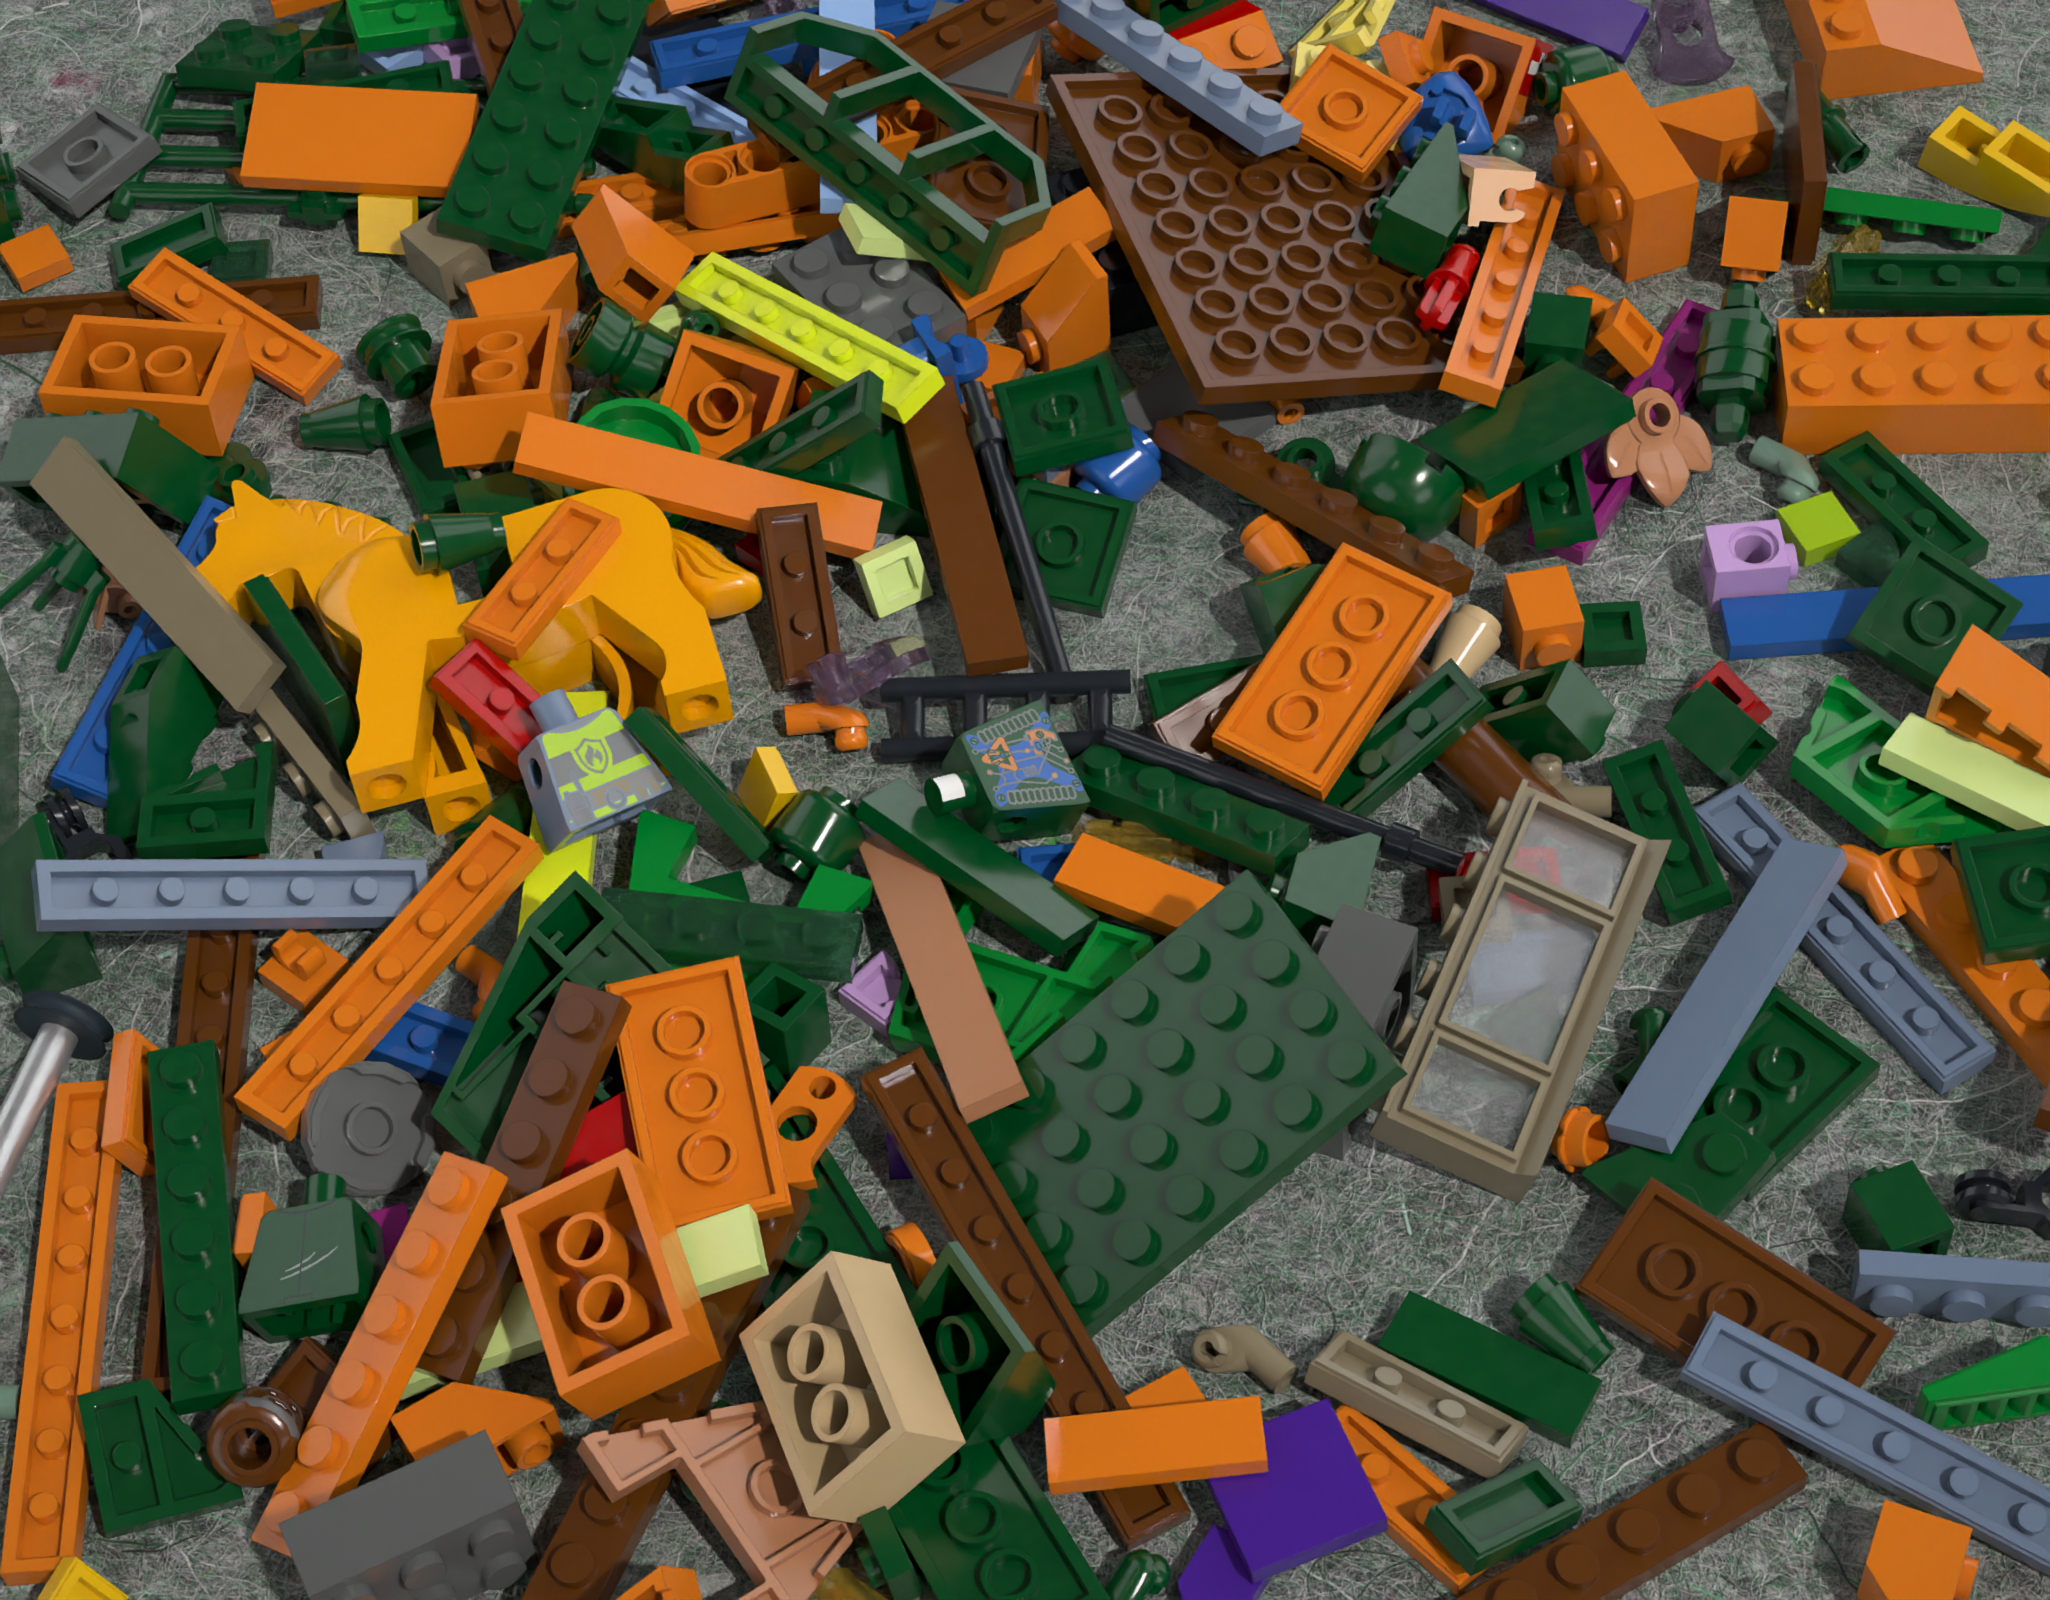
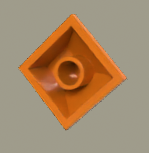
(728, 390)

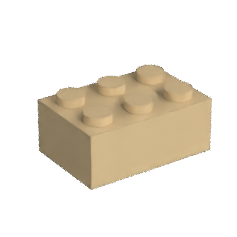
(850, 1388)

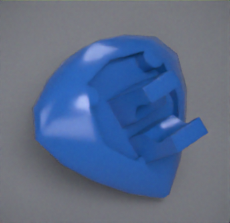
(1451, 101)

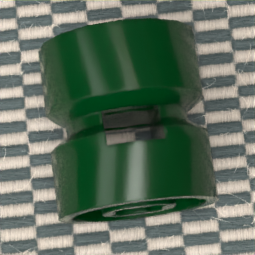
(628, 353)

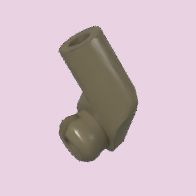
(1591, 799)

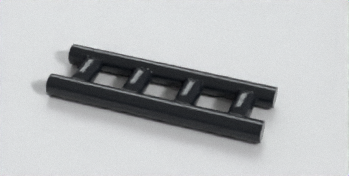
(974, 692)

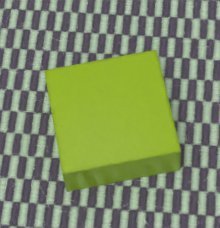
(1816, 527)

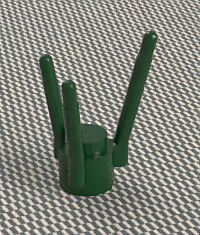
(72, 568)

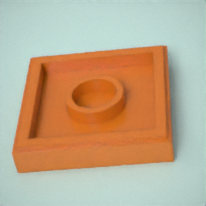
(1349, 112)

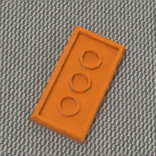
(357, 139)
(1332, 671)
(701, 1092)

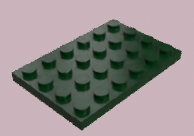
(1181, 1099)

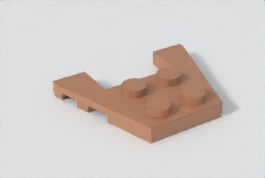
(743, 1486)

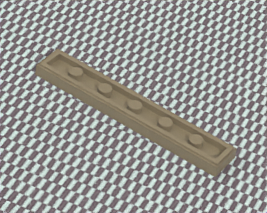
(158, 575)

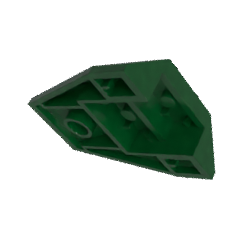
(567, 939)

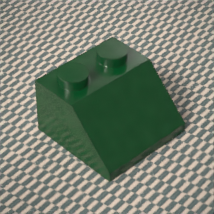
(30, 957)
(978, 1350)

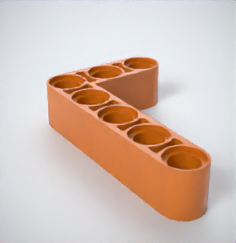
(748, 183)

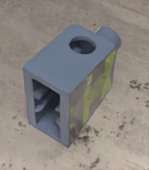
(585, 772)

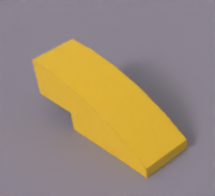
(1991, 164)

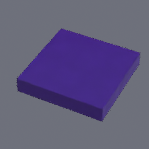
(1307, 1501)

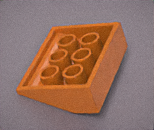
(1883, 45)

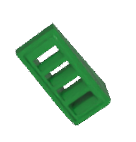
(1991, 1391)

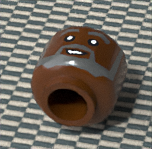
(243, 1455)

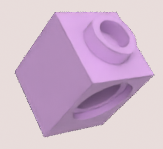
(1746, 561)

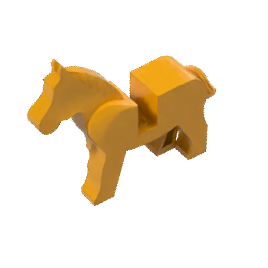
(392, 628)

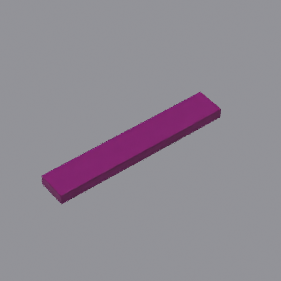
(1673, 373)

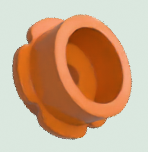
(1580, 1139)

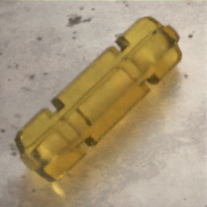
(1859, 240)
(1143, 840)

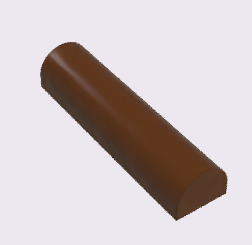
(1480, 760)

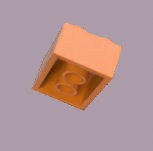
(1625, 176)
(175, 370)
(491, 378)
(609, 1285)

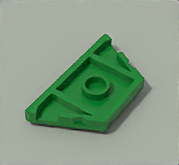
(1842, 769)

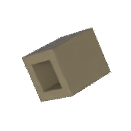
(442, 260)

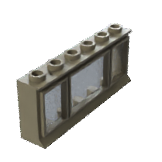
(1517, 991)

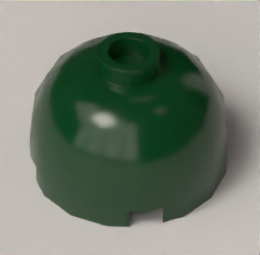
(1396, 483)

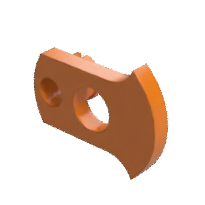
(827, 1103)

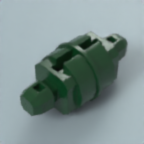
(1735, 363)

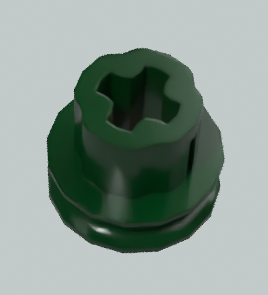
(399, 355)

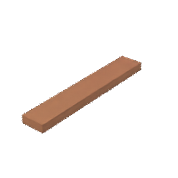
(945, 981)

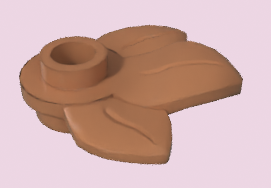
(1658, 452)

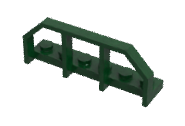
(869, 172)

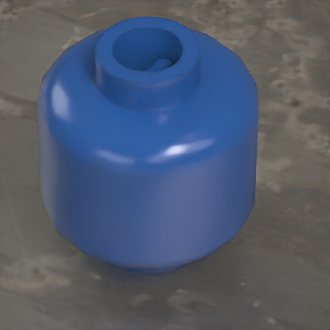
(1125, 473)

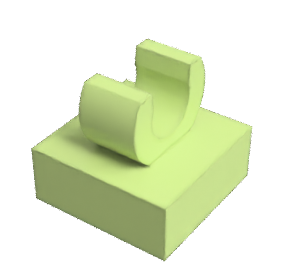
(893, 576)

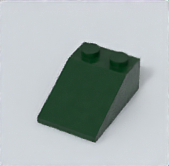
(880, 470)

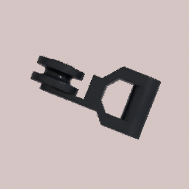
(67, 812)
(1986, 1198)

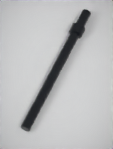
(989, 443)
(1397, 844)

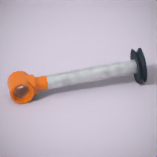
(60, 1030)

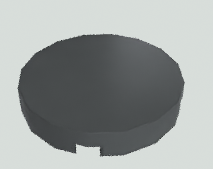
(368, 1128)

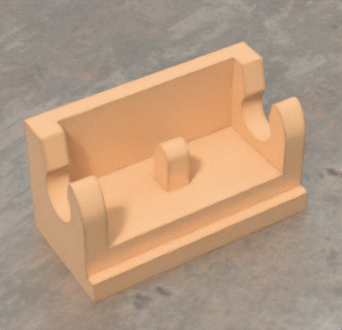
(1485, 181)

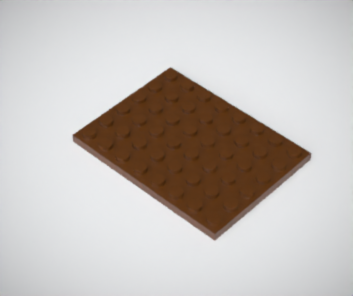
(1251, 256)

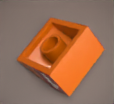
(1491, 60)

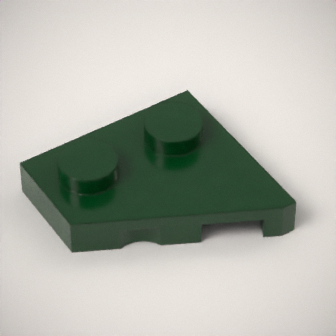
(212, 812)
(1710, 1167)
(148, 1461)

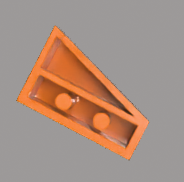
(1995, 701)

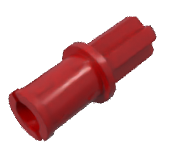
(1448, 287)

